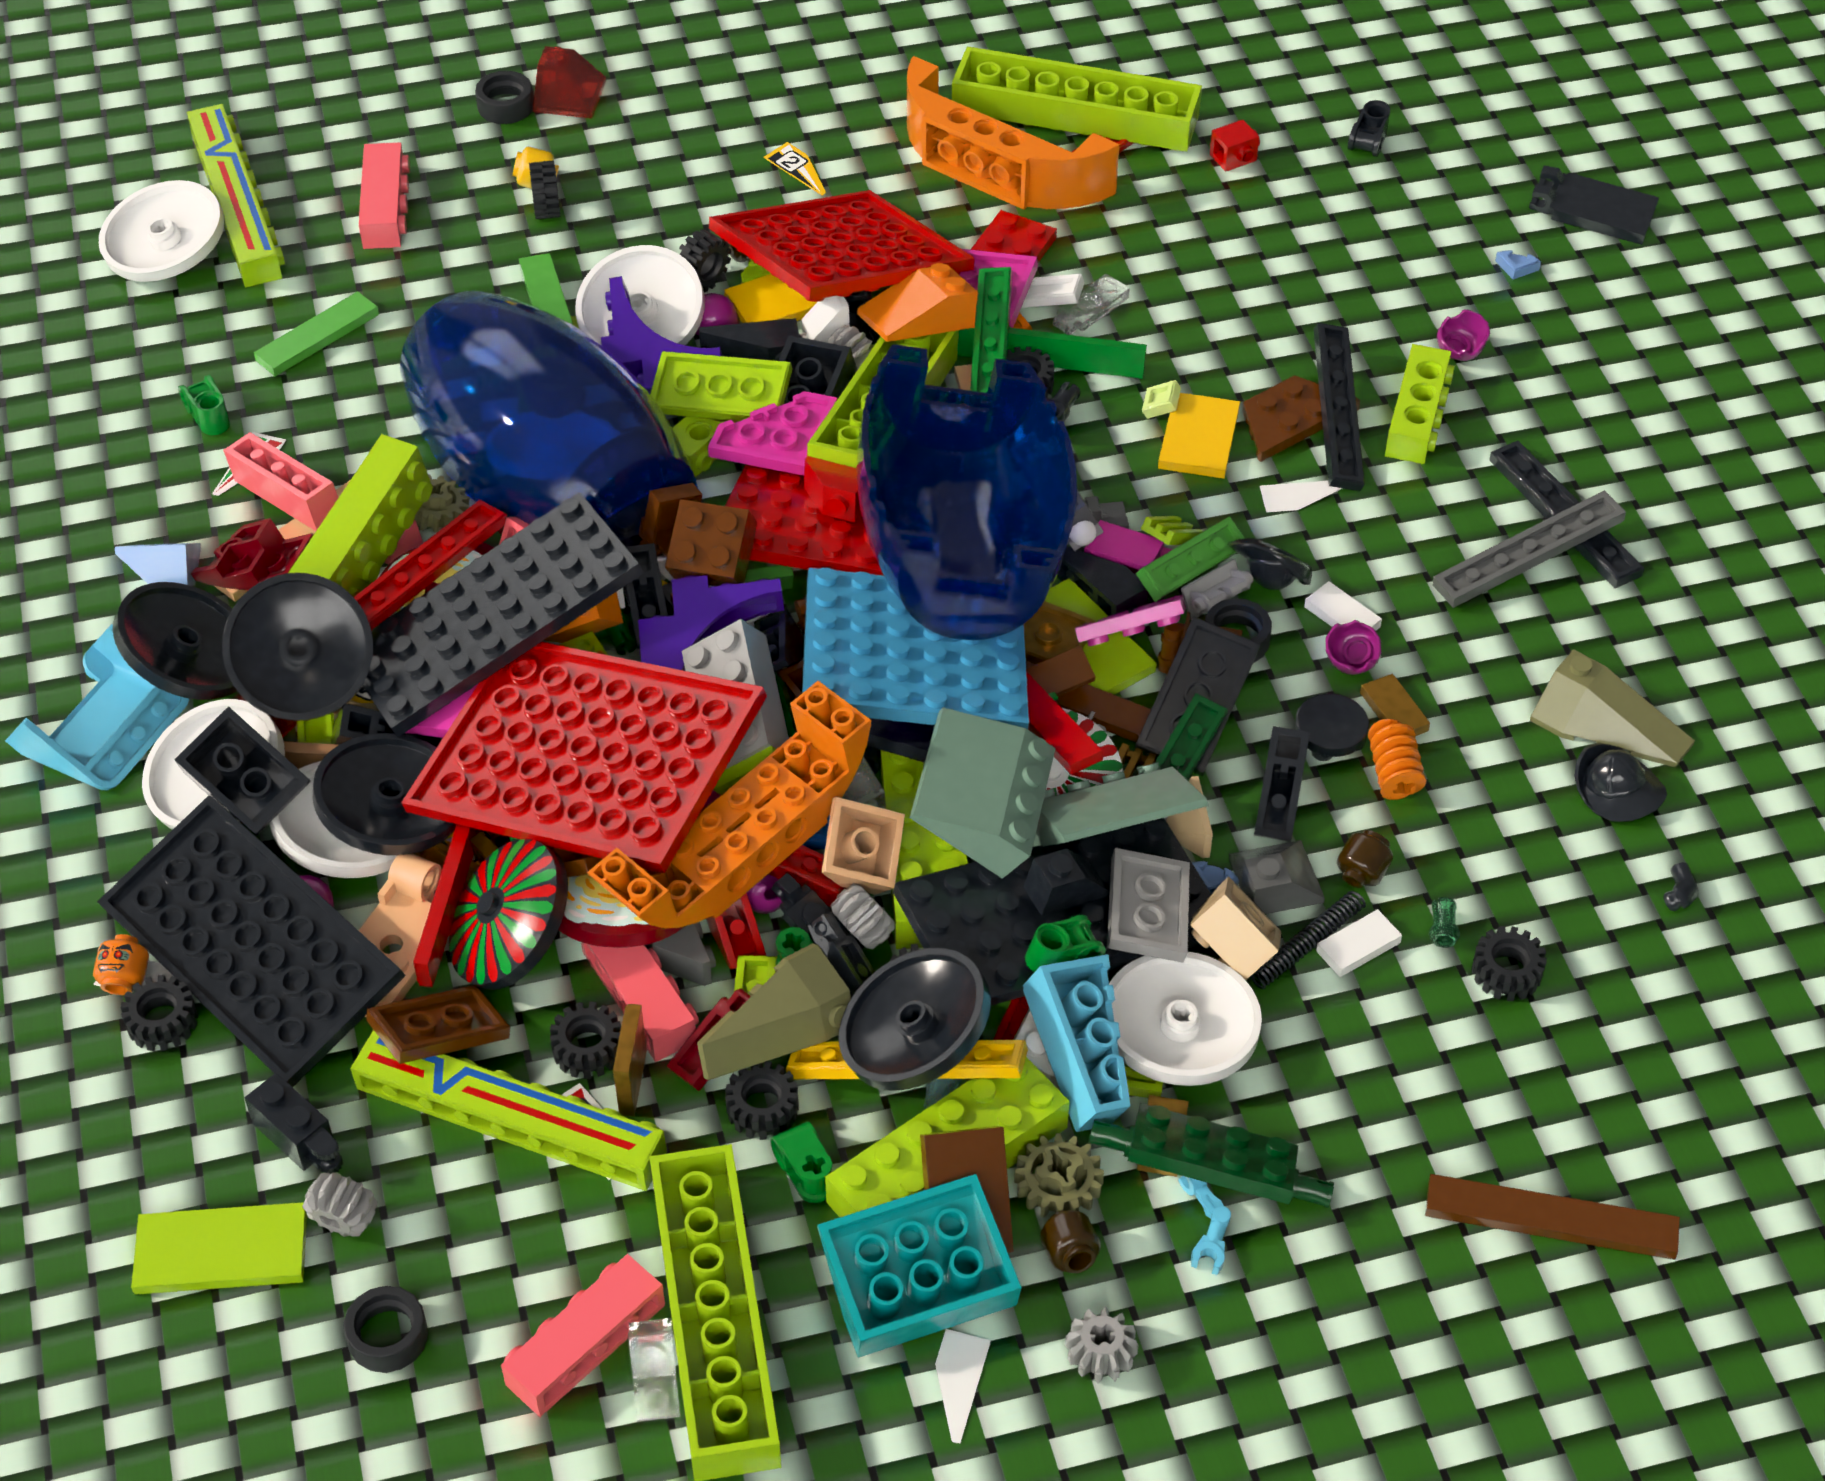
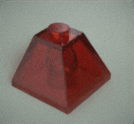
(567, 84)

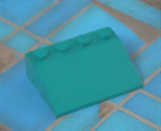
(918, 1265)

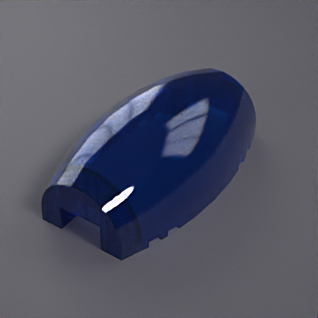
(534, 409)
(965, 494)

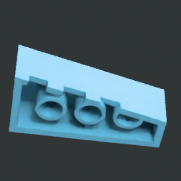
(1080, 1037)

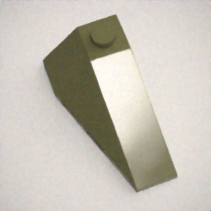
(1598, 706)
(784, 1015)

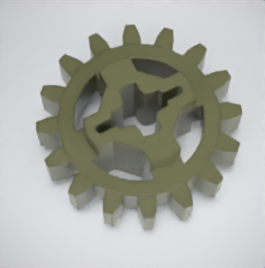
(443, 505)
(1060, 1163)

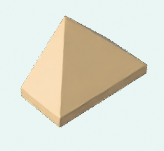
(1193, 827)

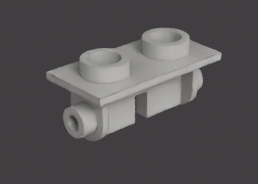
(1215, 587)

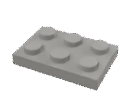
(1148, 905)

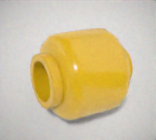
(521, 167)

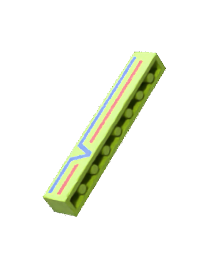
(233, 187)
(514, 1112)

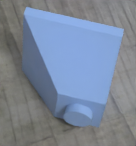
(162, 561)

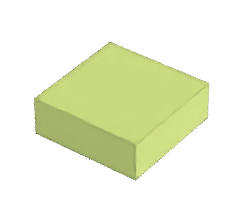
(1161, 399)

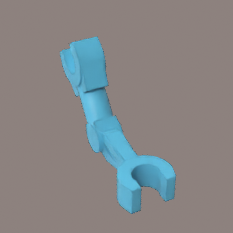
(1212, 1243)

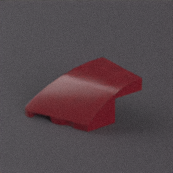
(252, 556)

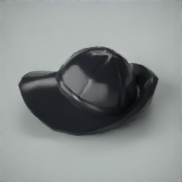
(1271, 565)
(1617, 784)

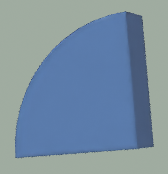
(1517, 265)
(1213, 875)

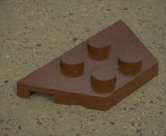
(1284, 415)

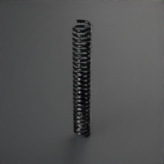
(1317, 921)

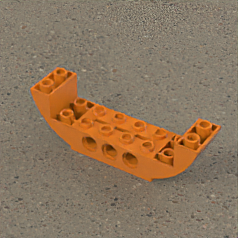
(1001, 157)
(752, 822)

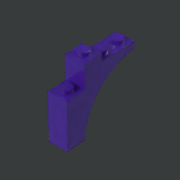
(635, 342)
(702, 612)

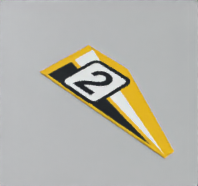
(797, 165)

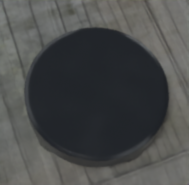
(1335, 725)

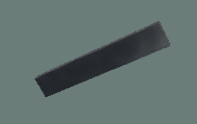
(1338, 407)
(1552, 498)

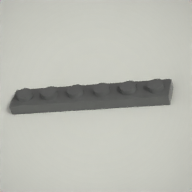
(1528, 548)

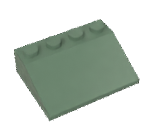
(983, 788)
(1115, 804)

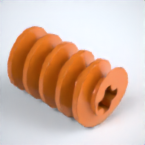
(1396, 759)

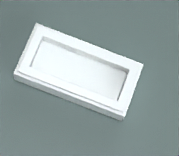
(1054, 290)
(1336, 607)
(1358, 943)

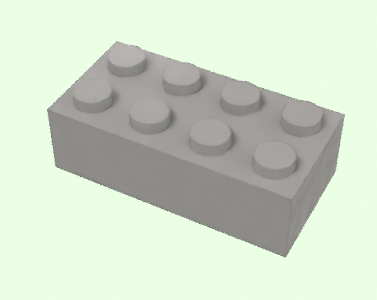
(743, 656)

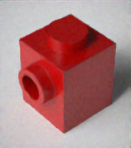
(1234, 145)

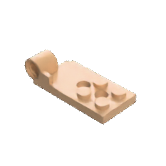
(402, 915)

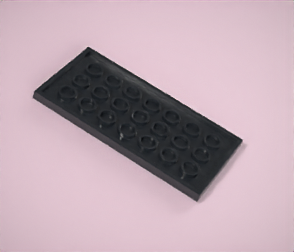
(494, 611)
(996, 919)
(251, 940)

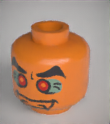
(120, 964)

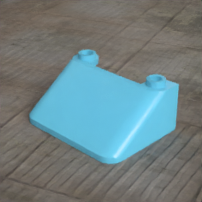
(108, 727)

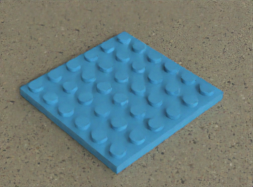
(895, 668)

